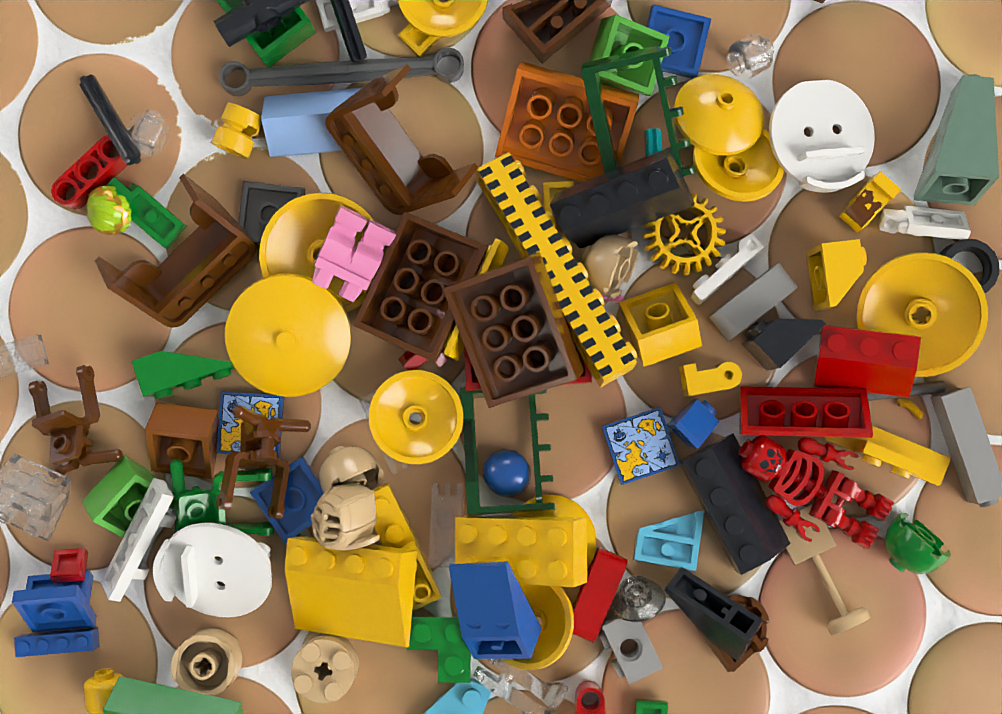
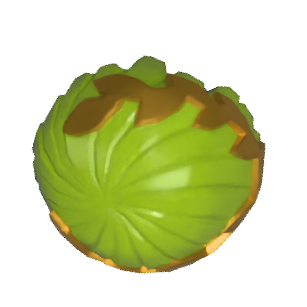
(108, 211)

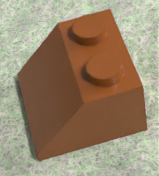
(183, 435)

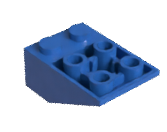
(493, 611)

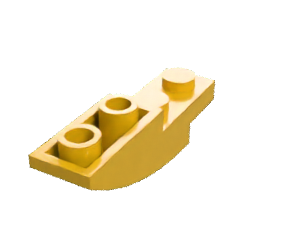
(397, 532)

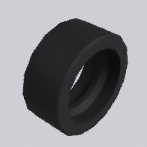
(984, 253)

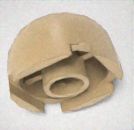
(609, 263)
(349, 466)

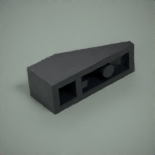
(714, 614)

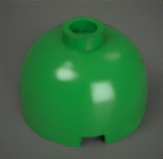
(914, 546)

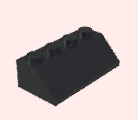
(622, 199)
(734, 505)

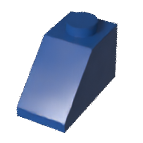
(694, 423)

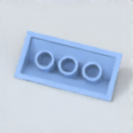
(297, 122)

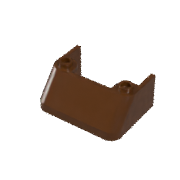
(385, 152)
(192, 270)

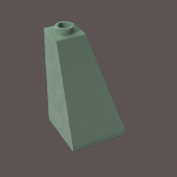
(965, 146)

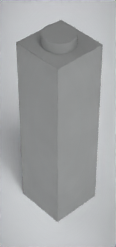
(969, 446)

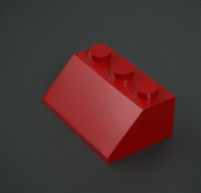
(867, 360)

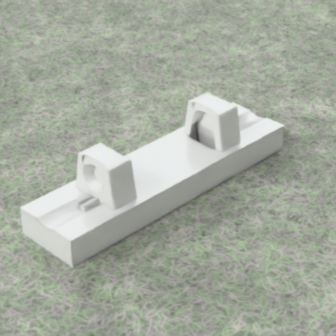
(128, 560)

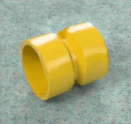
(237, 130)

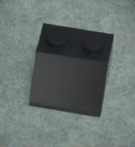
(779, 340)

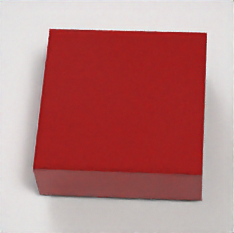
(69, 565)

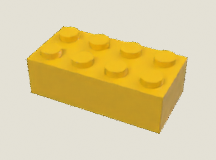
(536, 547)

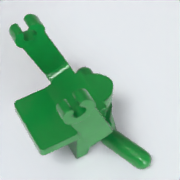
(200, 506)

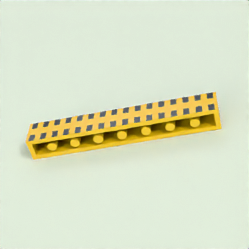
(534, 231)

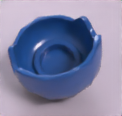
(507, 473)

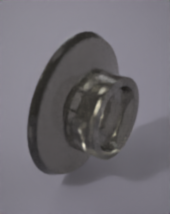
(639, 607)

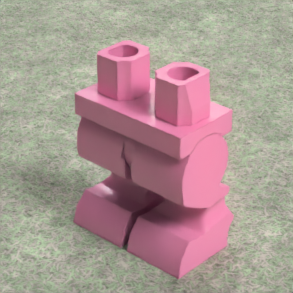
(344, 260)

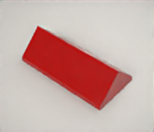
(805, 412)

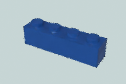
(56, 642)

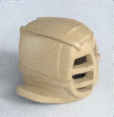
(348, 508)

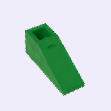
(166, 371)

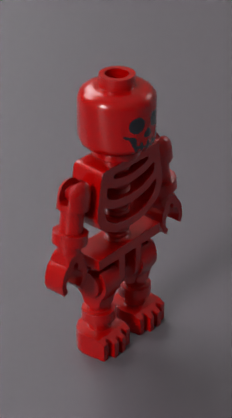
(769, 461)

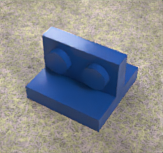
(55, 605)

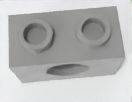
(641, 660)

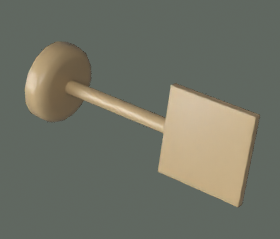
(801, 550)

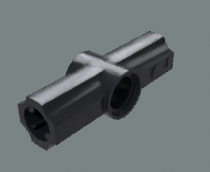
(253, 17)

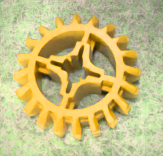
(693, 243)

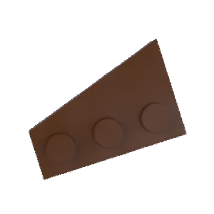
(551, 23)

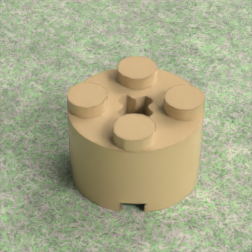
(220, 650)
(309, 675)

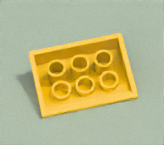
(351, 591)

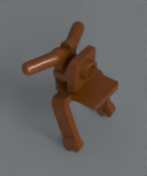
(69, 433)
(257, 451)

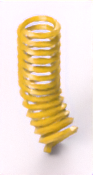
(910, 405)

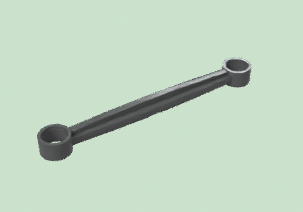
(338, 72)

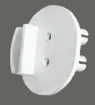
(824, 159)
(191, 573)

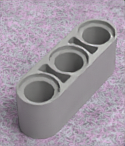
(753, 301)

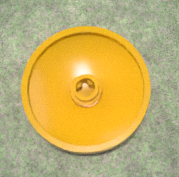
(297, 234)
(928, 299)
(288, 335)

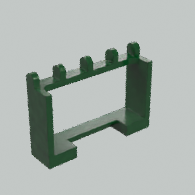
(592, 83)
(471, 460)

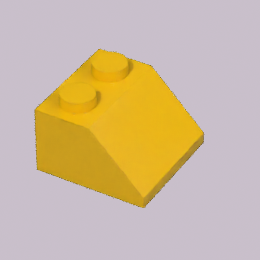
(834, 270)
(661, 324)

